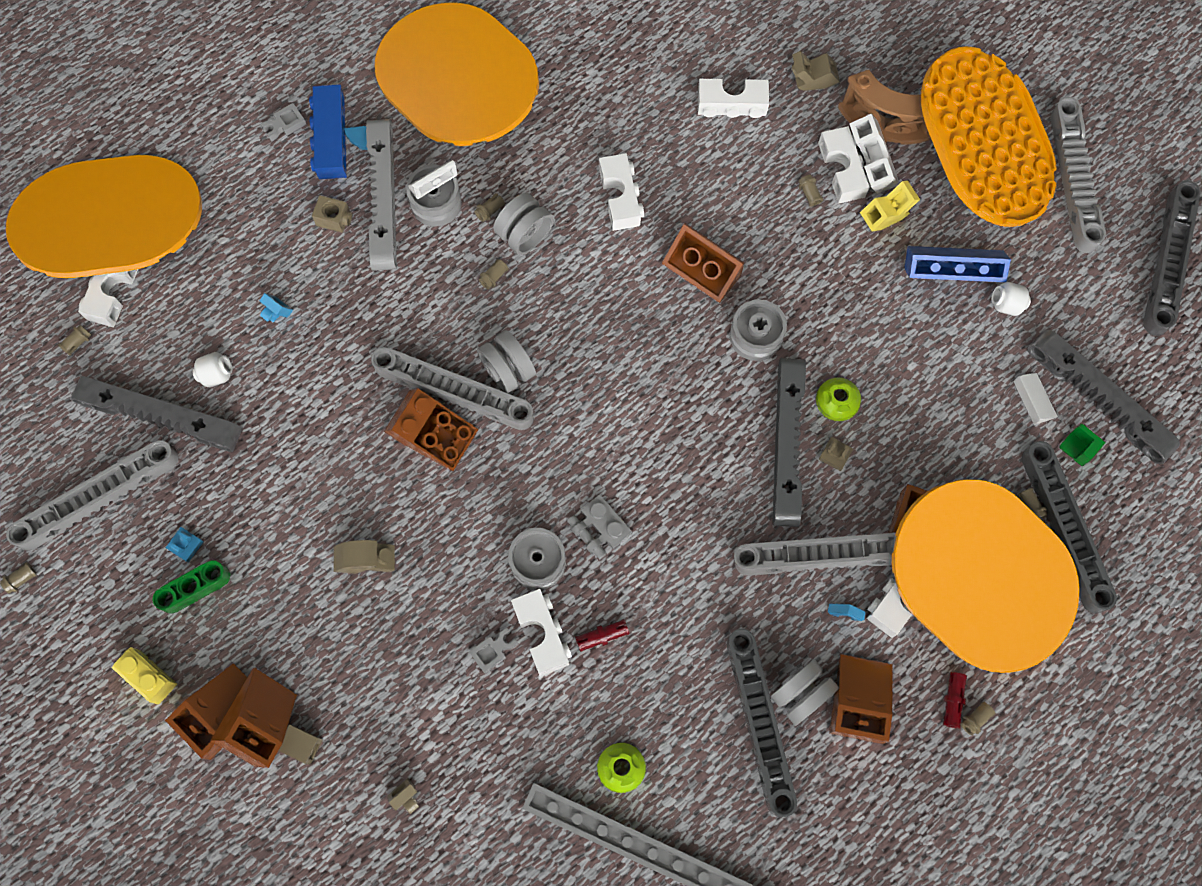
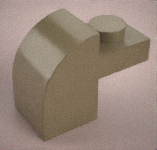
(814, 73)
(363, 556)

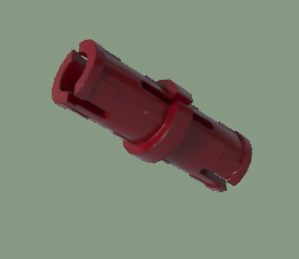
(602, 635)
(955, 700)

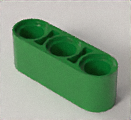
(179, 587)

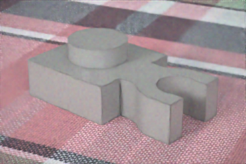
(286, 121)
(489, 652)

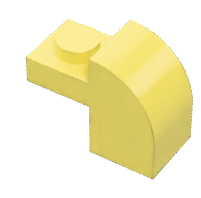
(890, 209)

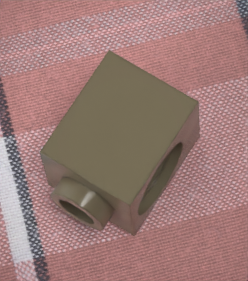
(328, 206)
(300, 744)

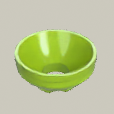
(835, 409)
(606, 771)

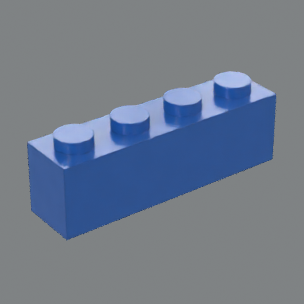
(329, 132)
(957, 264)

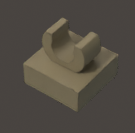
(836, 454)
(404, 796)

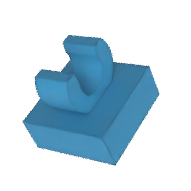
(274, 308)
(184, 544)

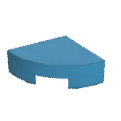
(357, 136)
(846, 610)

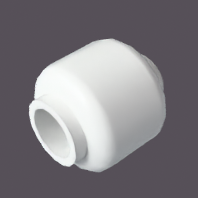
(1011, 298)
(212, 369)

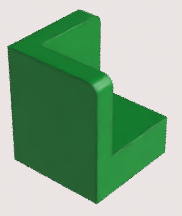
(1082, 444)

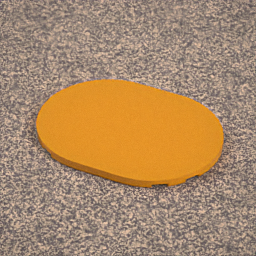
(457, 73)
(988, 136)
(103, 216)
(985, 575)

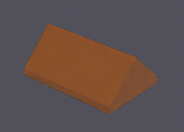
(703, 263)

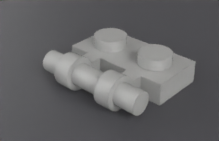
(605, 521)

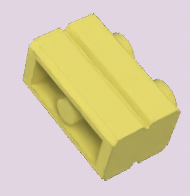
(144, 675)

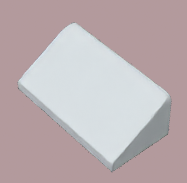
(433, 179)
(1035, 398)

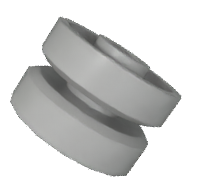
(437, 206)
(523, 223)
(758, 330)
(506, 361)
(536, 543)
(804, 691)

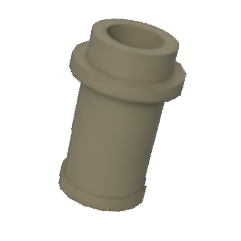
(810, 190)
(488, 208)
(491, 276)
(74, 340)
(1031, 501)
(17, 578)
(973, 722)

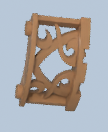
(867, 94)

